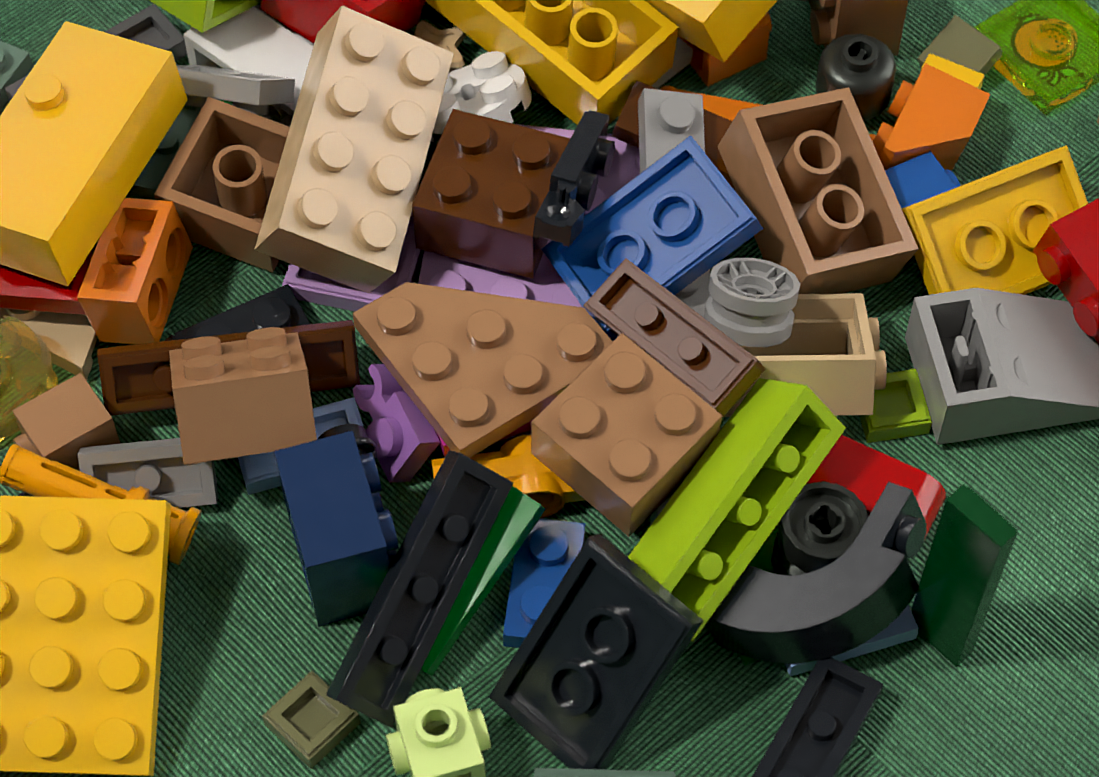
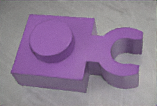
(398, 426)

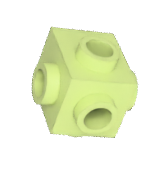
(438, 736)

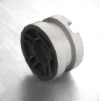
(752, 301)

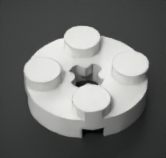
(484, 88)

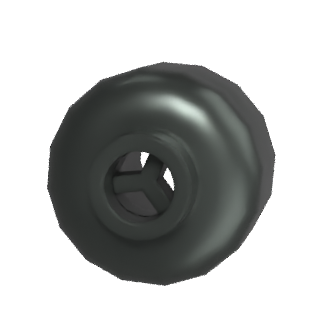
(861, 65)

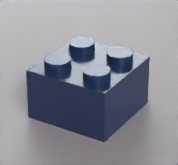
(337, 524)

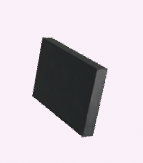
(595, 657)

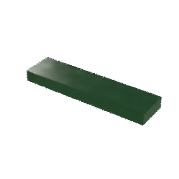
(962, 573)

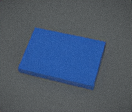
(665, 221)

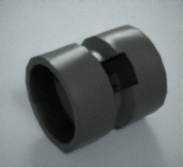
(817, 528)

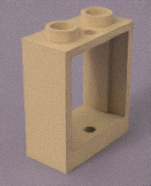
(829, 351)

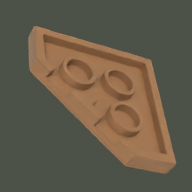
(478, 358)

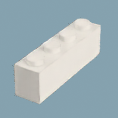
(254, 45)

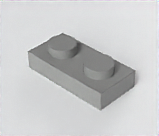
(246, 89)
(155, 466)

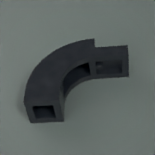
(832, 607)

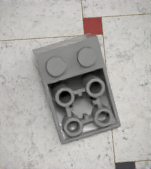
(1001, 363)

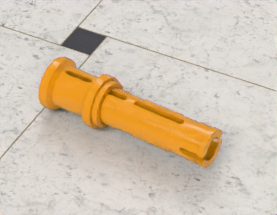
(47, 478)

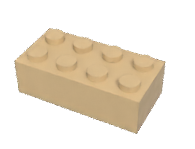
(355, 151)

